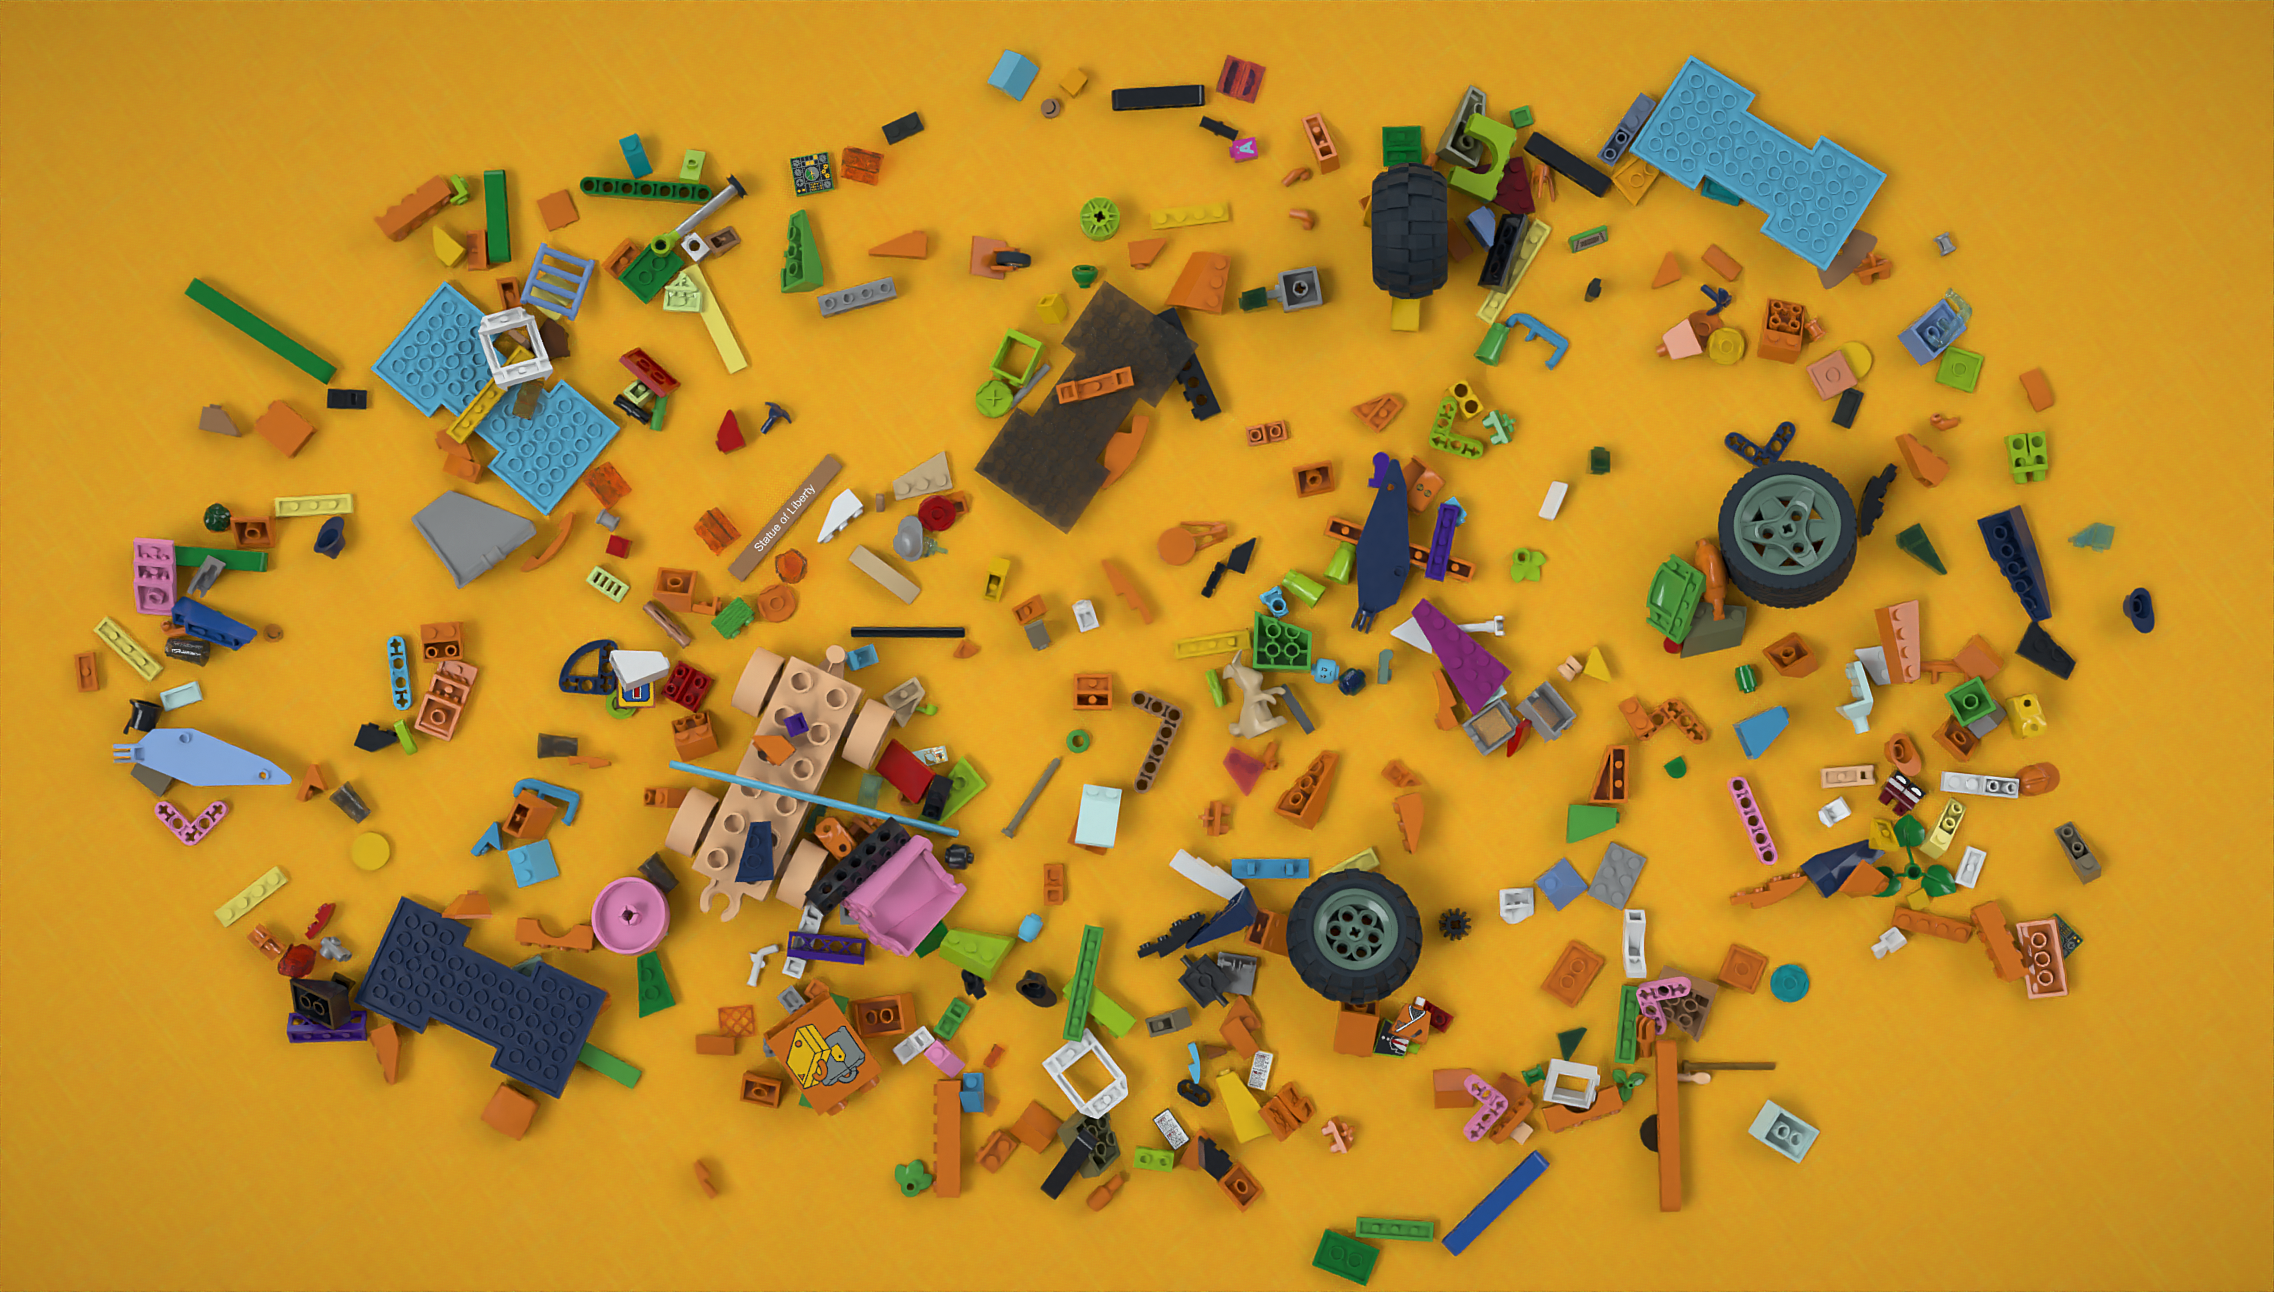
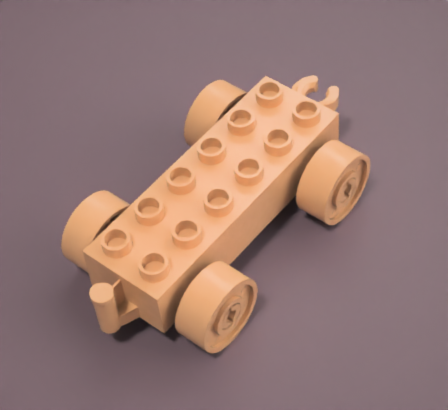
(829, 711)

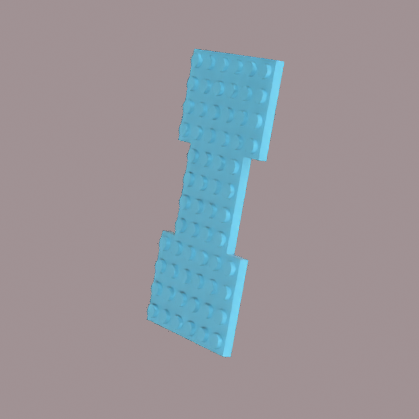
(1708, 133)
(444, 363)

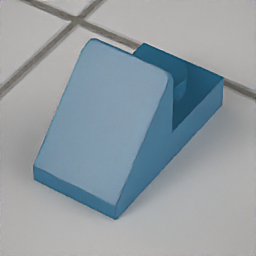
(493, 836)
(973, 1092)

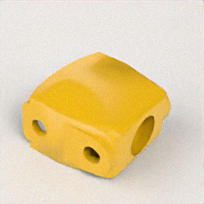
(2023, 716)

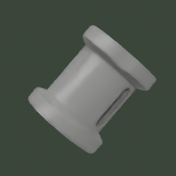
(1944, 244)
(607, 520)

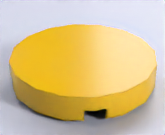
(1725, 346)
(1857, 358)
(371, 851)

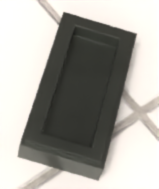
(1847, 407)

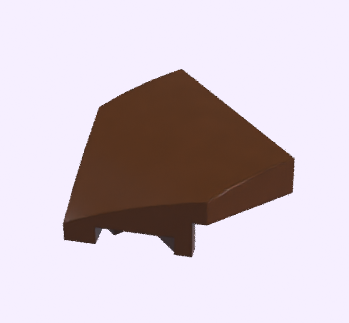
(554, 340)

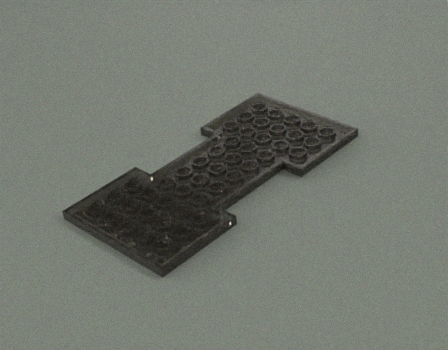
(1053, 455)

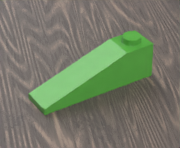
(803, 266)

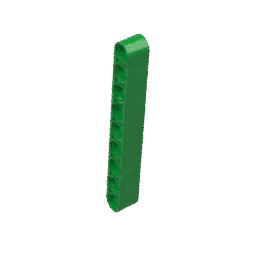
(260, 331)

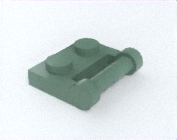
(1384, 673)

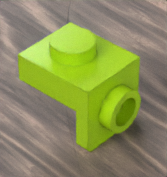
(461, 186)

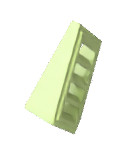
(594, 573)

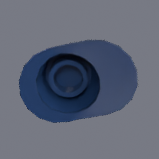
(330, 538)
(2139, 609)

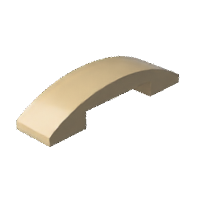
(884, 574)

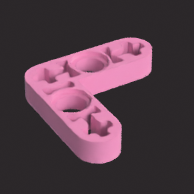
(188, 827)
(1656, 995)
(1489, 1102)

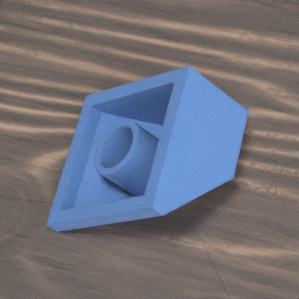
(1482, 226)
(1561, 884)

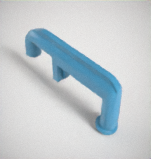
(1543, 332)
(551, 790)

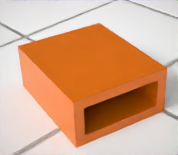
(285, 428)

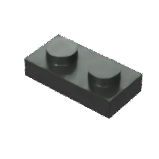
(902, 128)

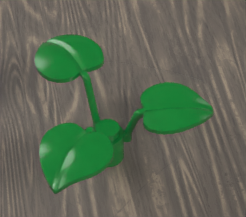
(1937, 879)

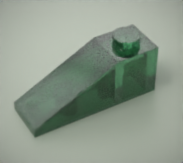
(1917, 545)

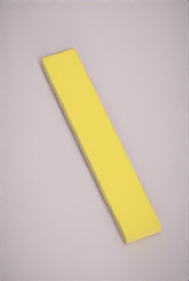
(1495, 300)
(716, 323)

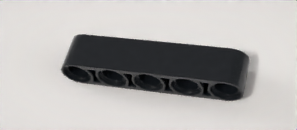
(1158, 97)
(1567, 164)
(1069, 1164)

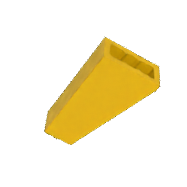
(1241, 1106)

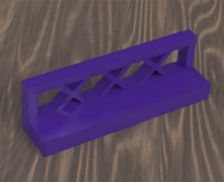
(825, 955)
(311, 1032)

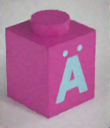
(1244, 150)

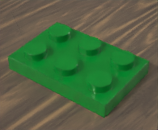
(650, 273)
(1345, 1257)

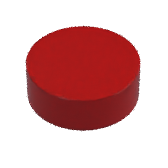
(1671, 646)

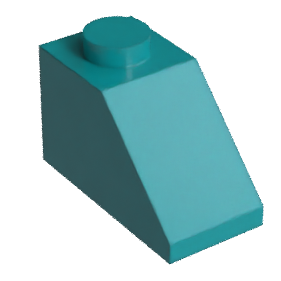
(636, 155)

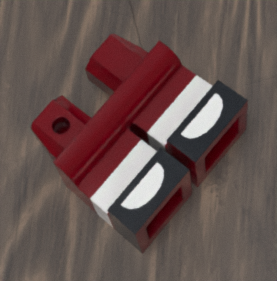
(1902, 791)

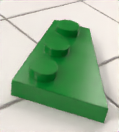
(653, 986)

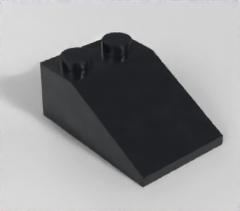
(321, 1001)

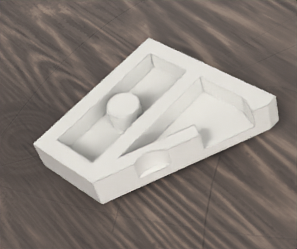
(1874, 663)

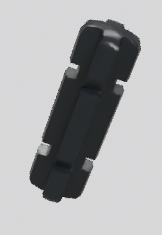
(1213, 579)

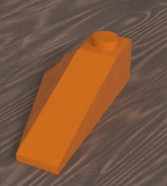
(1307, 797)

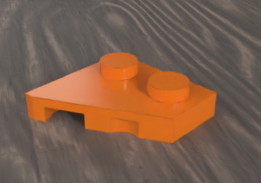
(1377, 412)
(1245, 1014)

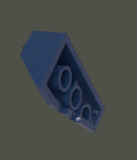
(1831, 869)
(1235, 916)

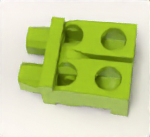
(2027, 454)

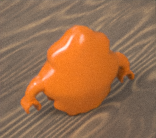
(1712, 564)

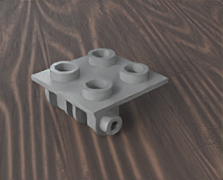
(1239, 970)

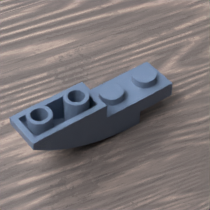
(1626, 129)

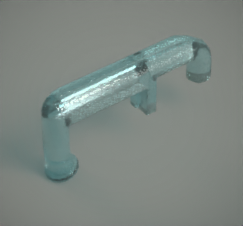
(1956, 324)

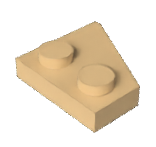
(905, 699)

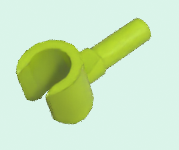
(930, 709)

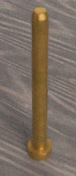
(1686, 1066)

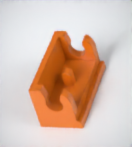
(477, 250)

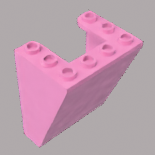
(904, 898)

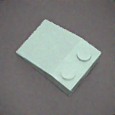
(1098, 816)
(1783, 1131)

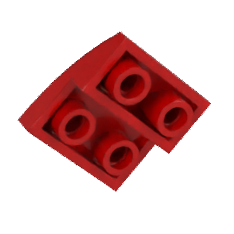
(687, 686)

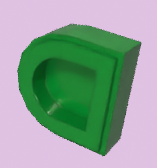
(1676, 768)

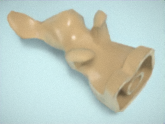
(1255, 714)

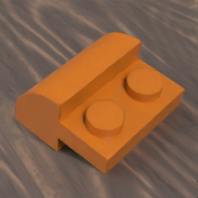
(1092, 692)

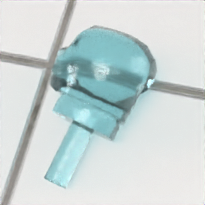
(930, 547)

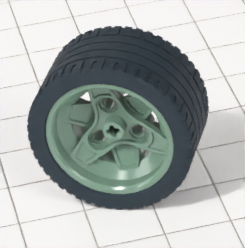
(1806, 489)

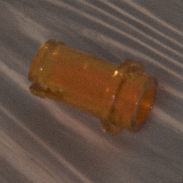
(993, 1056)

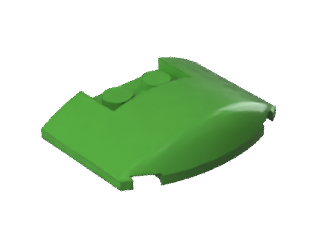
(1674, 597)

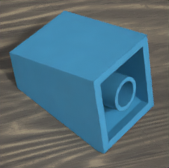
(1760, 730)

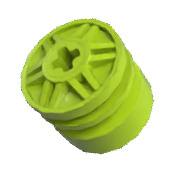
(1105, 228)

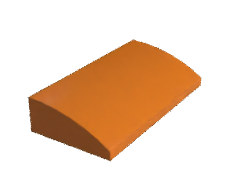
(2044, 957)

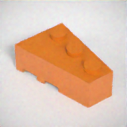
(1612, 776)

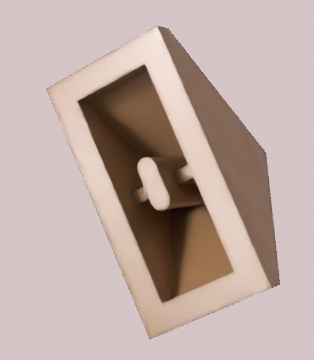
(722, 241)

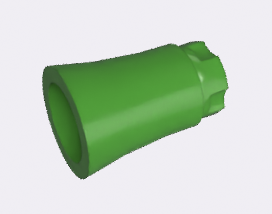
(1492, 345)

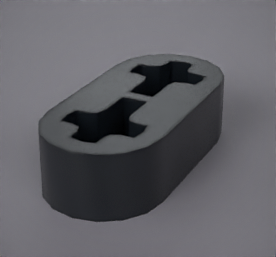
(1196, 1089)

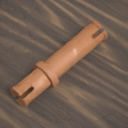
(663, 621)

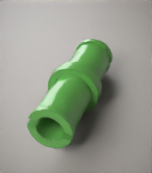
(658, 413)

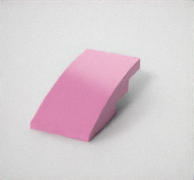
(155, 576)

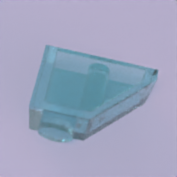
(869, 791)

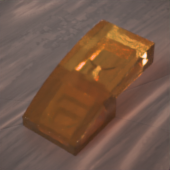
(527, 399)

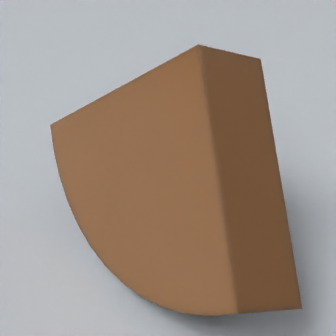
(519, 338)

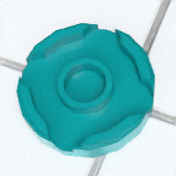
(1789, 983)

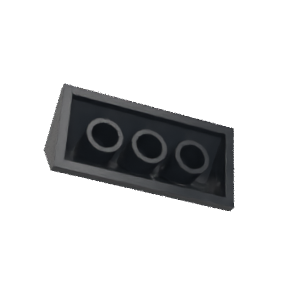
(1504, 252)

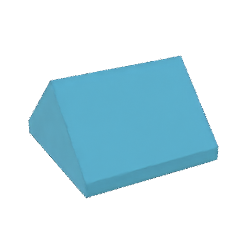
(1013, 74)

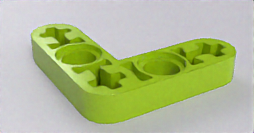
(1444, 432)

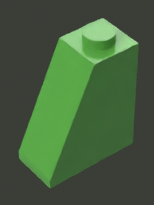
(1588, 821)

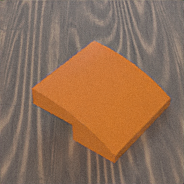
(1279, 1118)

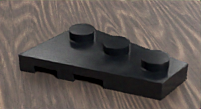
(2043, 651)

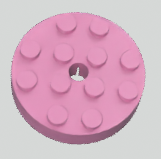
(644, 929)

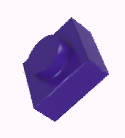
(796, 724)

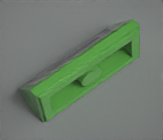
(1588, 239)

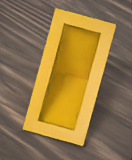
(1595, 666)

